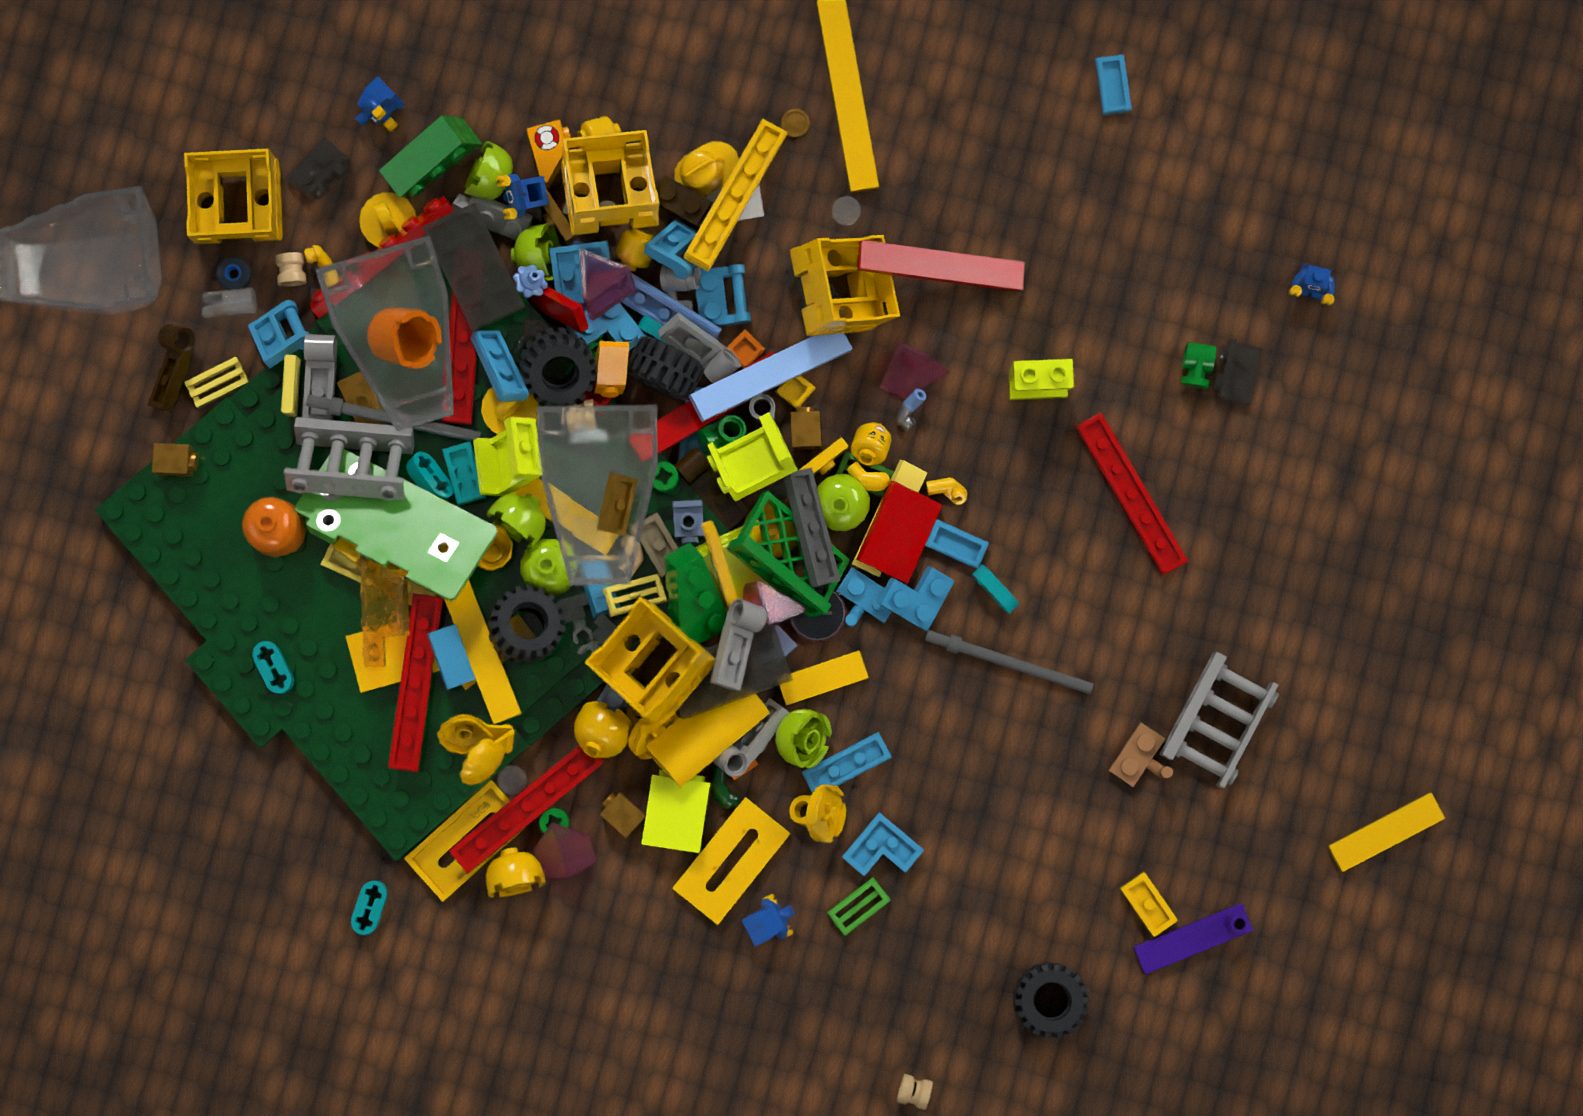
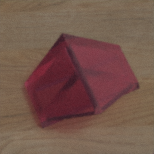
(603, 283)
(910, 371)
(776, 604)
(564, 852)

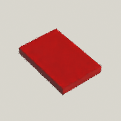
(899, 532)

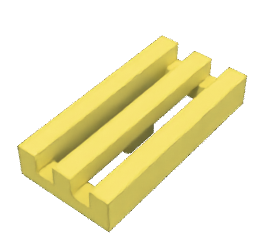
(211, 373)
(291, 383)
(610, 601)

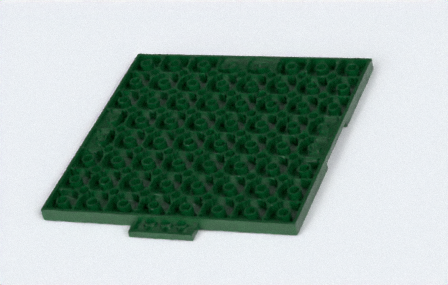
(236, 597)

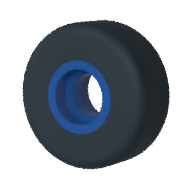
(233, 263)

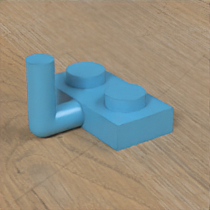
(864, 594)

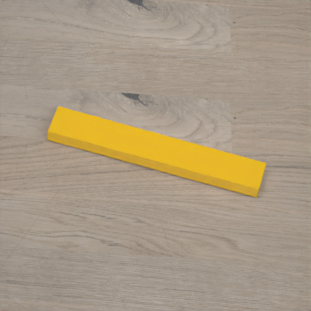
(735, 195)

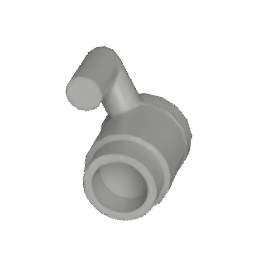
(671, 284)

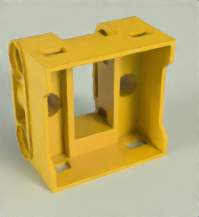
(602, 156)
(204, 181)
(868, 290)
(617, 661)

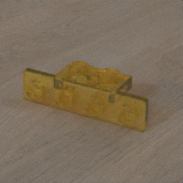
(383, 610)

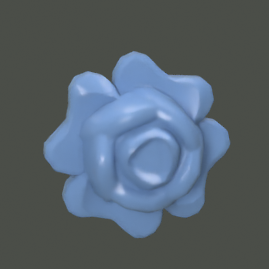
(530, 281)

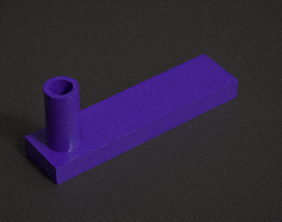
(1192, 938)

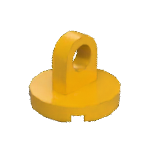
(384, 216)
(496, 412)
(644, 732)
(824, 812)

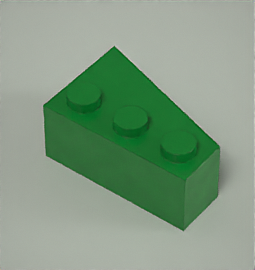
(430, 156)
(693, 595)

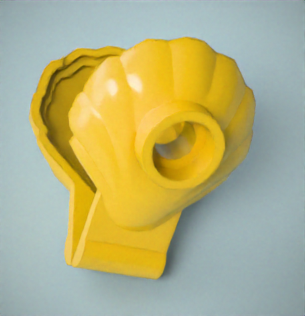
(481, 742)

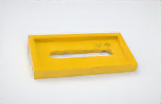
(426, 855)
(719, 902)

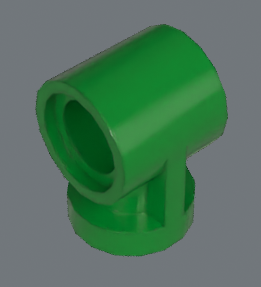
(1198, 360)
(715, 433)

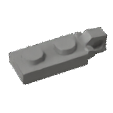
(493, 216)

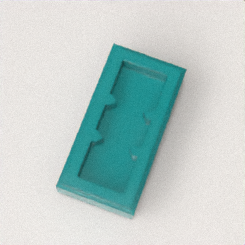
(463, 473)

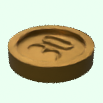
(795, 123)

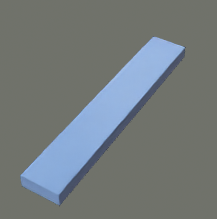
(768, 374)

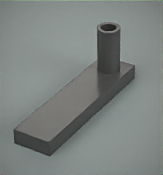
(810, 525)

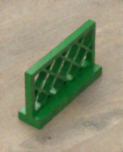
(772, 570)

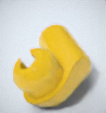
(317, 254)
(869, 480)
(949, 488)

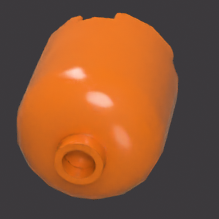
(404, 337)
(274, 527)

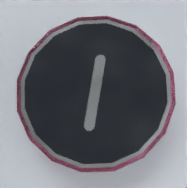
(824, 626)

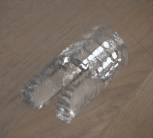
(229, 302)

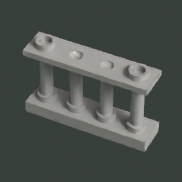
(349, 435)
(1191, 721)

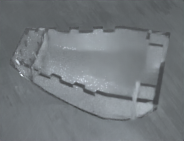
(85, 255)
(384, 279)
(574, 461)

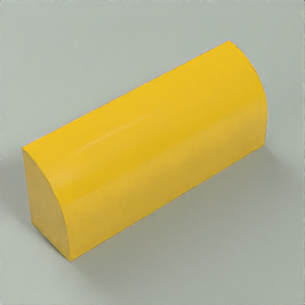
(698, 740)

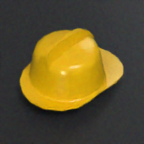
(706, 167)

